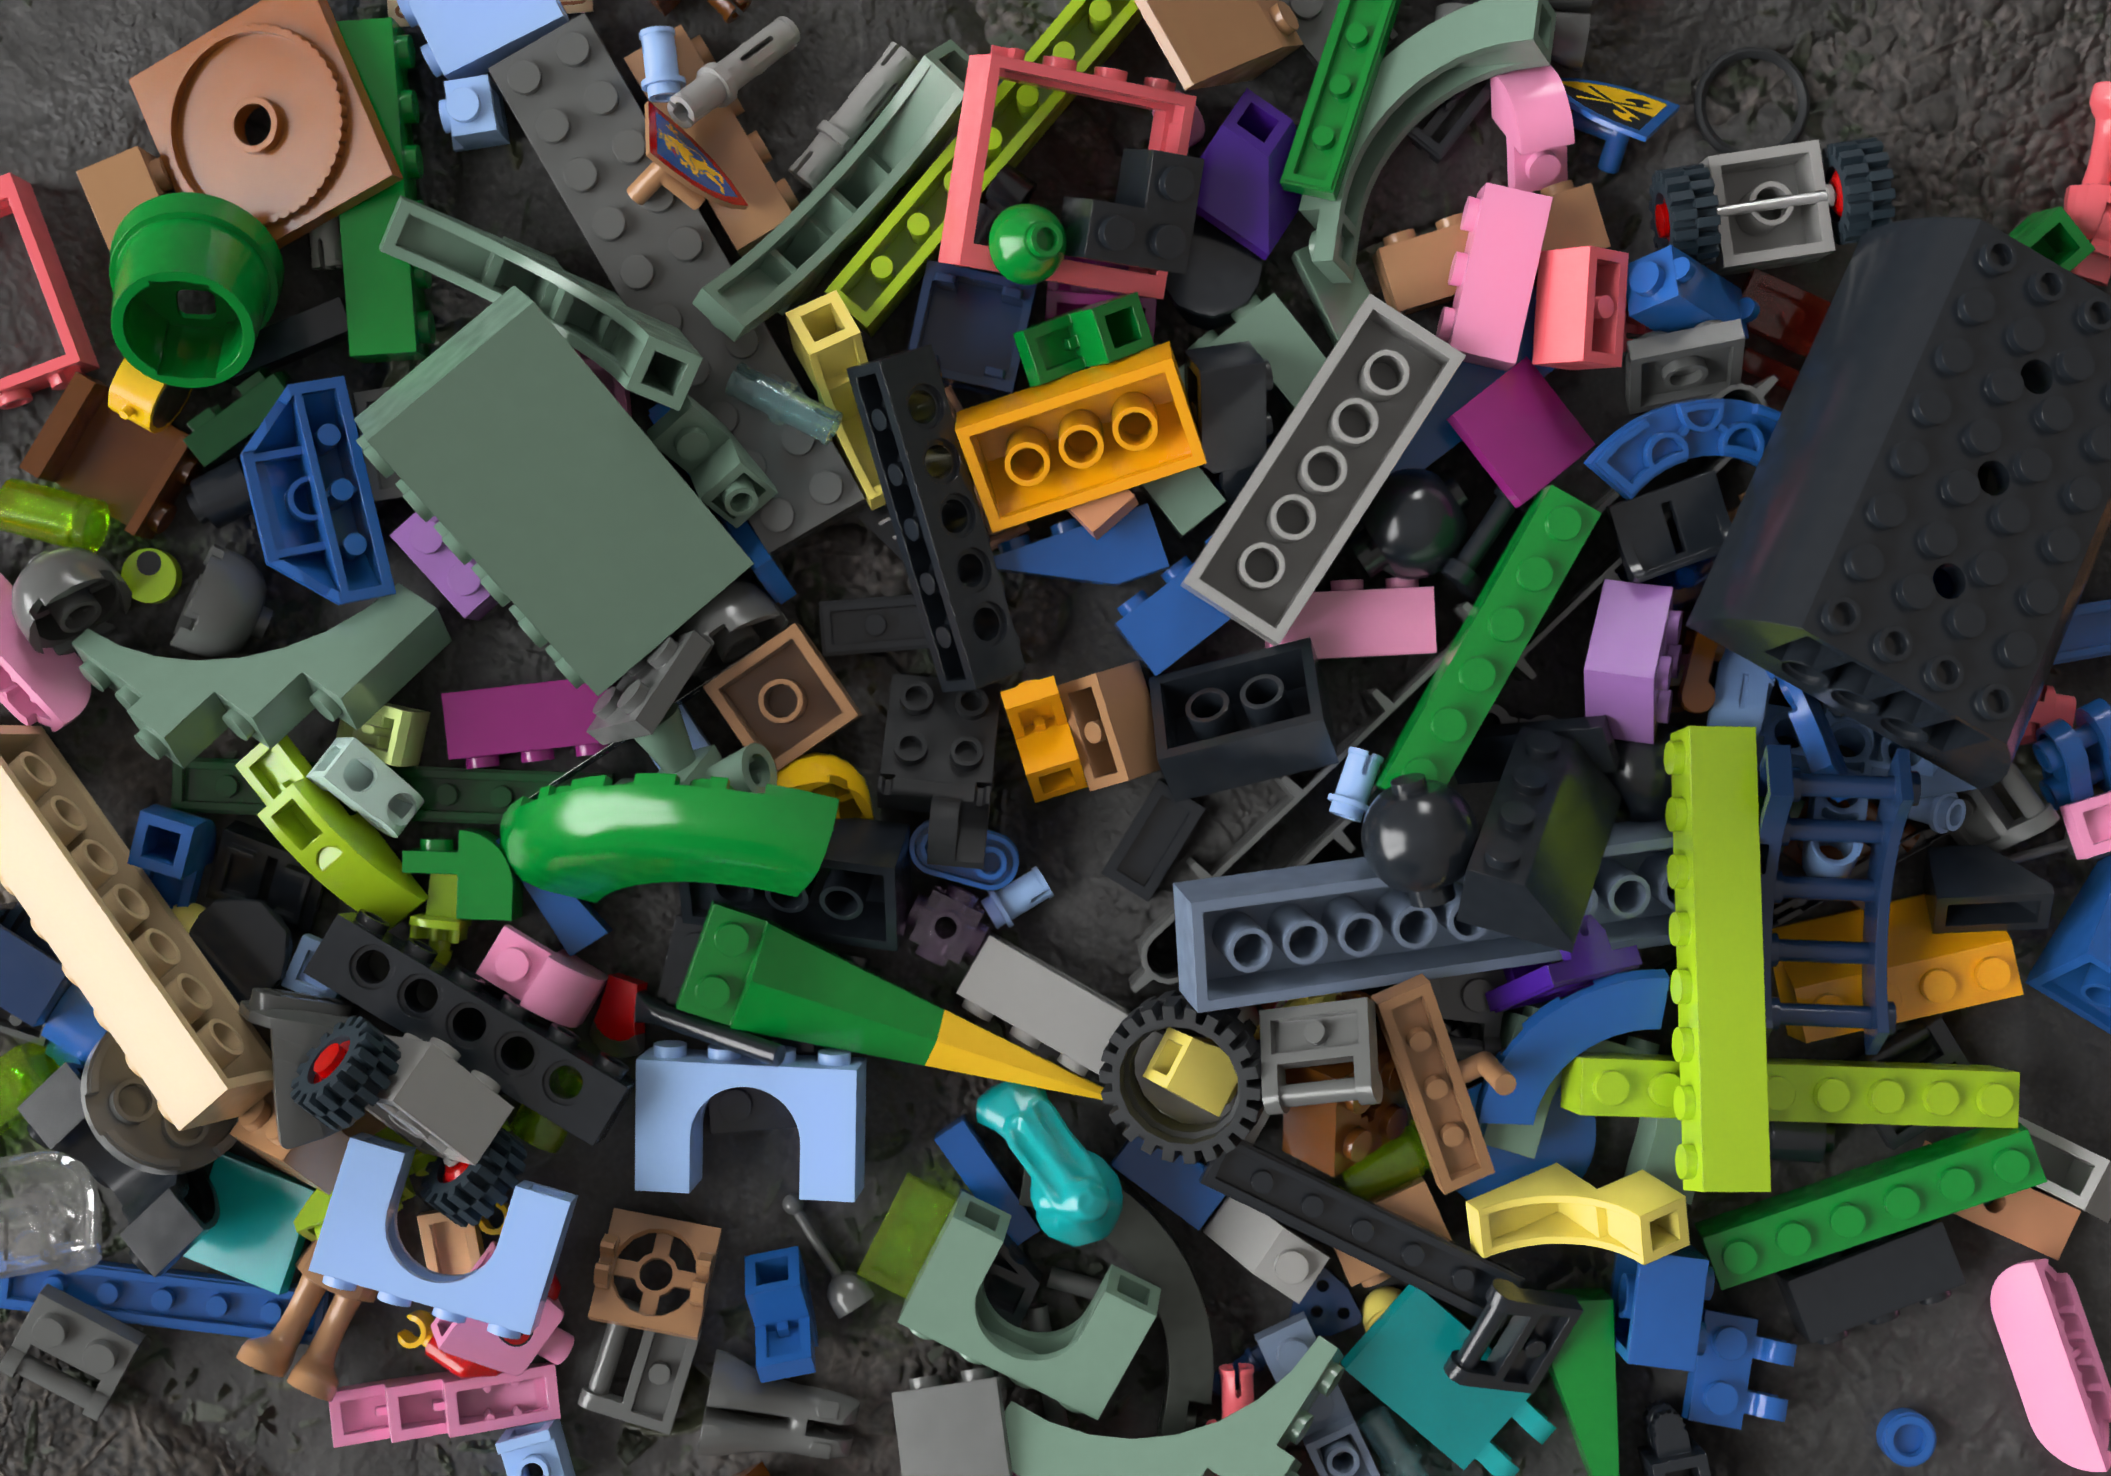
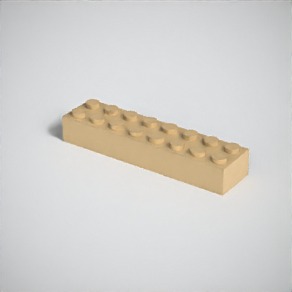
(122, 941)

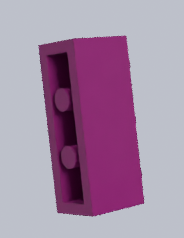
(521, 720)

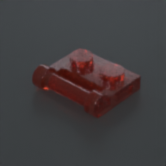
(1785, 318)

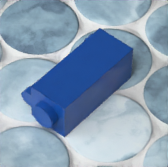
(1677, 293)

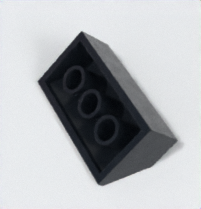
(1540, 842)

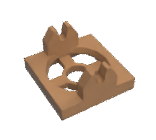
(623, 1229)

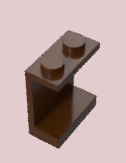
(113, 458)

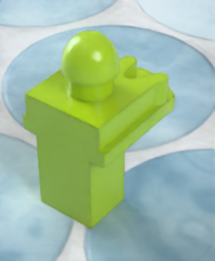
(440, 920)

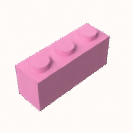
(1495, 274)
(1368, 621)

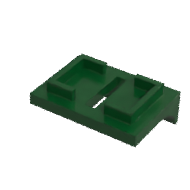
(221, 429)

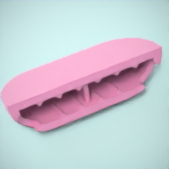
(35, 684)
(2054, 1362)

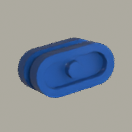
(2075, 757)
(999, 863)

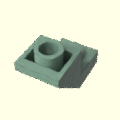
(716, 461)

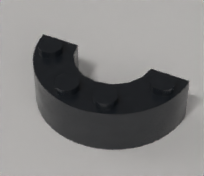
(162, 1210)

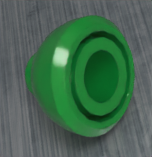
(1027, 243)

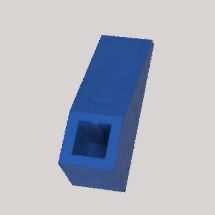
(1072, 554)

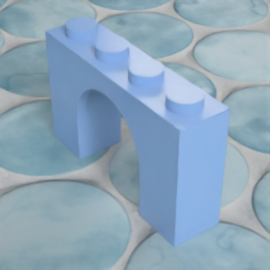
(476, 34)
(819, 1090)
(364, 1247)

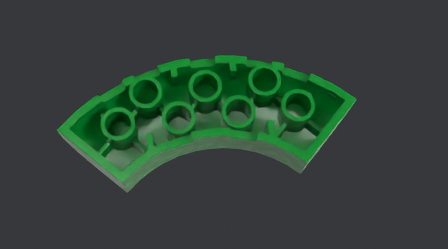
(654, 831)

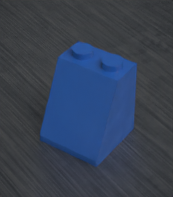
(2078, 956)

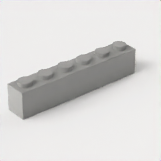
(1067, 1017)

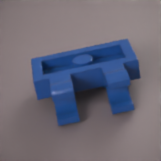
(1719, 1386)

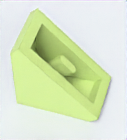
(392, 734)

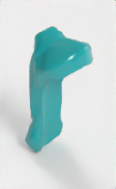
(1070, 1188)

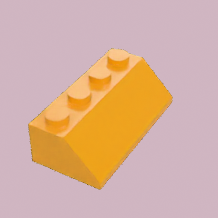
(1080, 437)
(1924, 969)

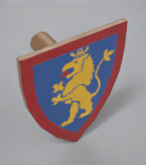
(680, 167)

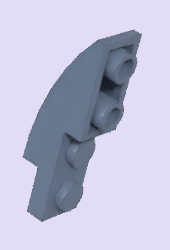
(1333, 1436)

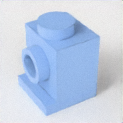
(474, 113)
(538, 1444)

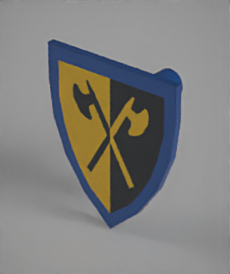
(1615, 116)

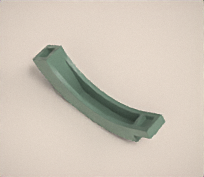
(1411, 83)

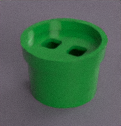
(199, 246)

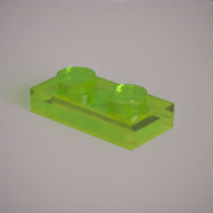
(906, 1235)

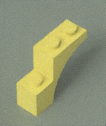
(826, 346)
(1199, 1068)
(1555, 1206)

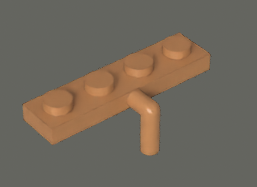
(1437, 1082)

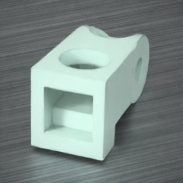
(366, 785)

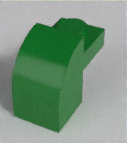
(1083, 338)
(484, 878)

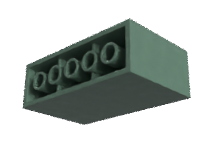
(550, 492)

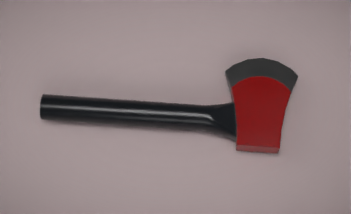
(628, 1006)

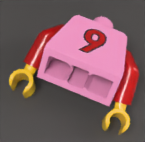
(473, 1351)

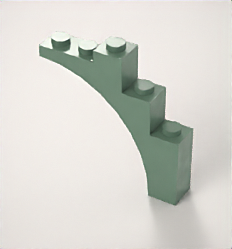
(846, 203)
(628, 344)
(266, 694)
(1239, 1445)

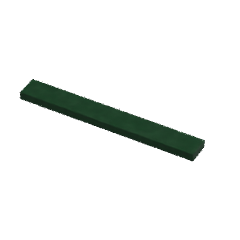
(447, 792)

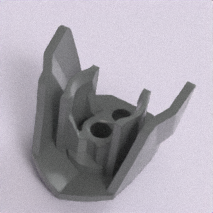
(291, 1027)

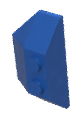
(316, 495)

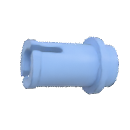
(660, 63)
(1355, 784)
(1940, 812)
(1016, 898)

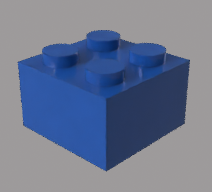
(1661, 1309)

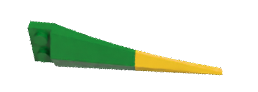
(792, 989)

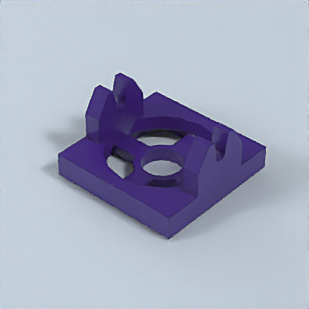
(1544, 982)

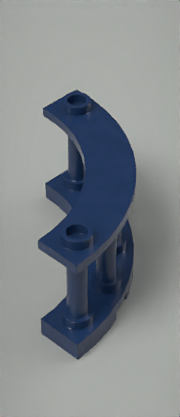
(1785, 784)

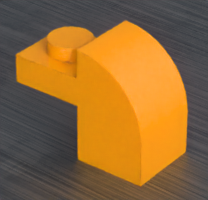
(1043, 738)

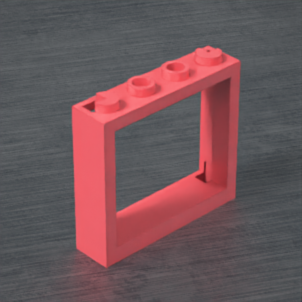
(1169, 134)
(16, 389)

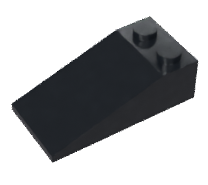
(853, 900)

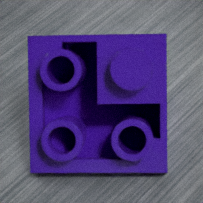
(1244, 173)

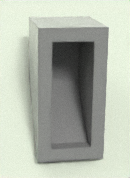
(2073, 1172)
(1267, 1247)

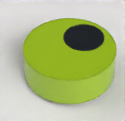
(152, 575)

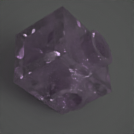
(952, 903)

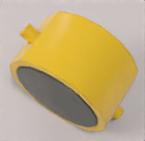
(145, 399)

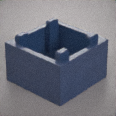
(971, 326)
(29, 969)

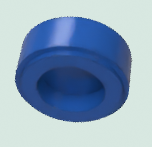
(1906, 1437)

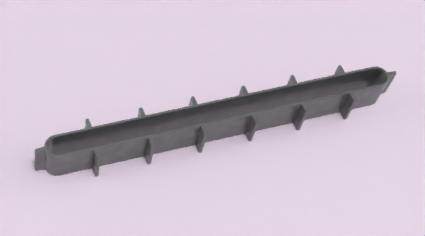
(1385, 706)

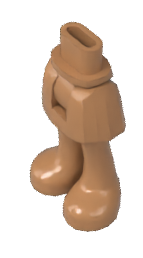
(276, 1351)

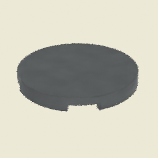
(129, 1123)

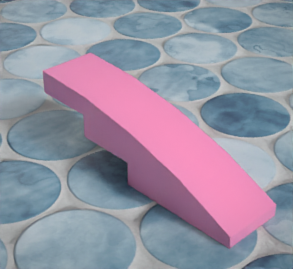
(442, 1404)

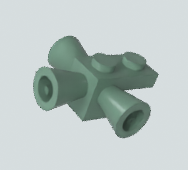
(671, 749)

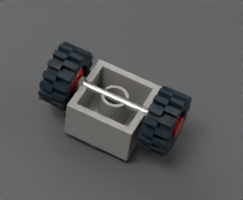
(1772, 204)
(427, 1102)

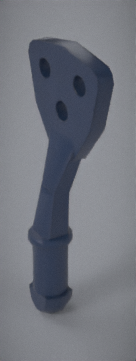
(1325, 1324)

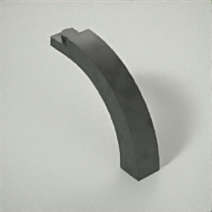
(1162, 1262)

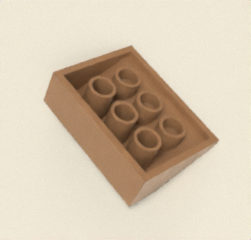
(1221, 39)

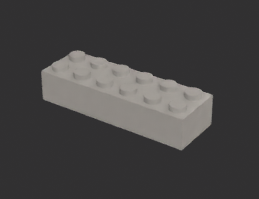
(1323, 470)

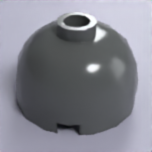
(66, 594)
(223, 607)
(734, 625)

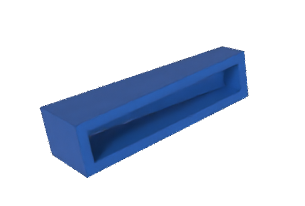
(570, 918)
(984, 1176)

